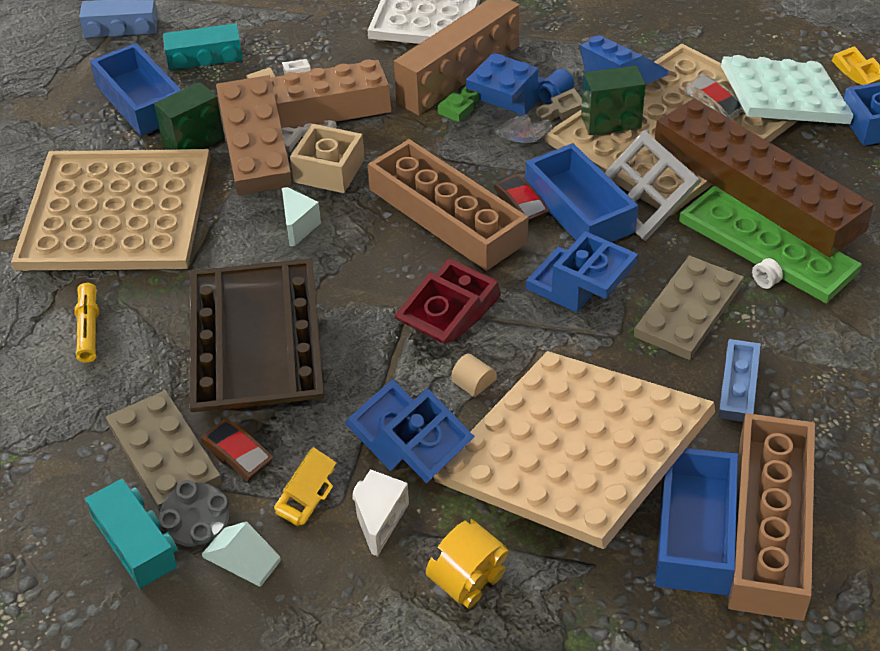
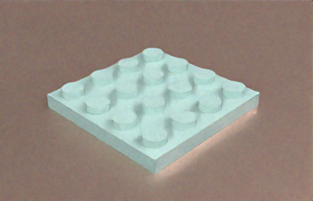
(785, 90)

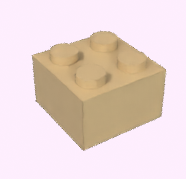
(327, 158)

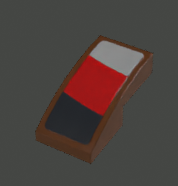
(523, 197)
(238, 448)

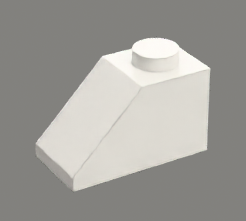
(379, 507)

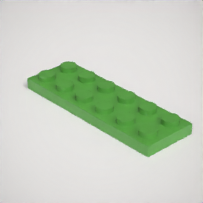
(758, 238)

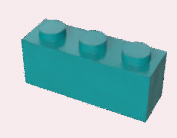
(202, 46)
(132, 532)

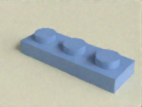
(739, 380)

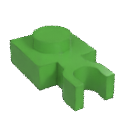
(458, 106)

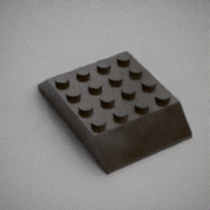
(254, 336)

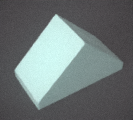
(301, 215)
(243, 553)

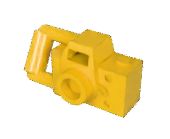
(304, 487)

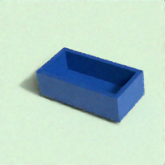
(133, 85)
(581, 194)
(698, 523)

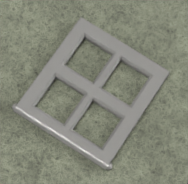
(644, 184)

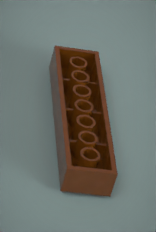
(764, 177)

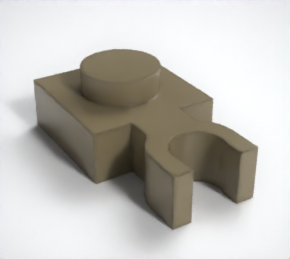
(562, 106)

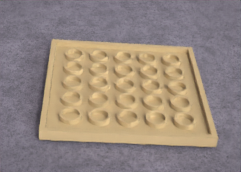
(114, 210)
(576, 447)

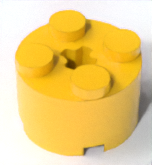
(468, 562)

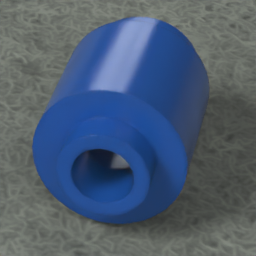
(555, 84)

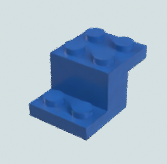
(506, 83)
(582, 270)
(409, 430)

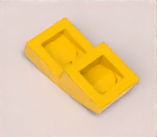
(856, 67)

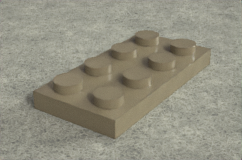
(688, 307)
(161, 446)

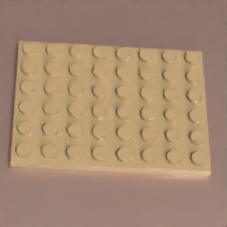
(659, 100)

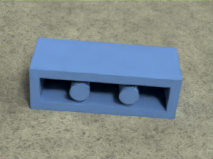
(118, 17)

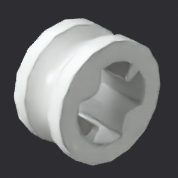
(767, 273)

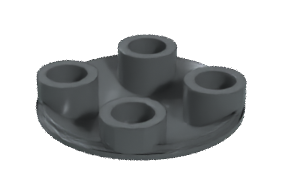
(194, 513)

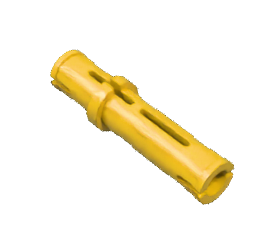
(88, 311)

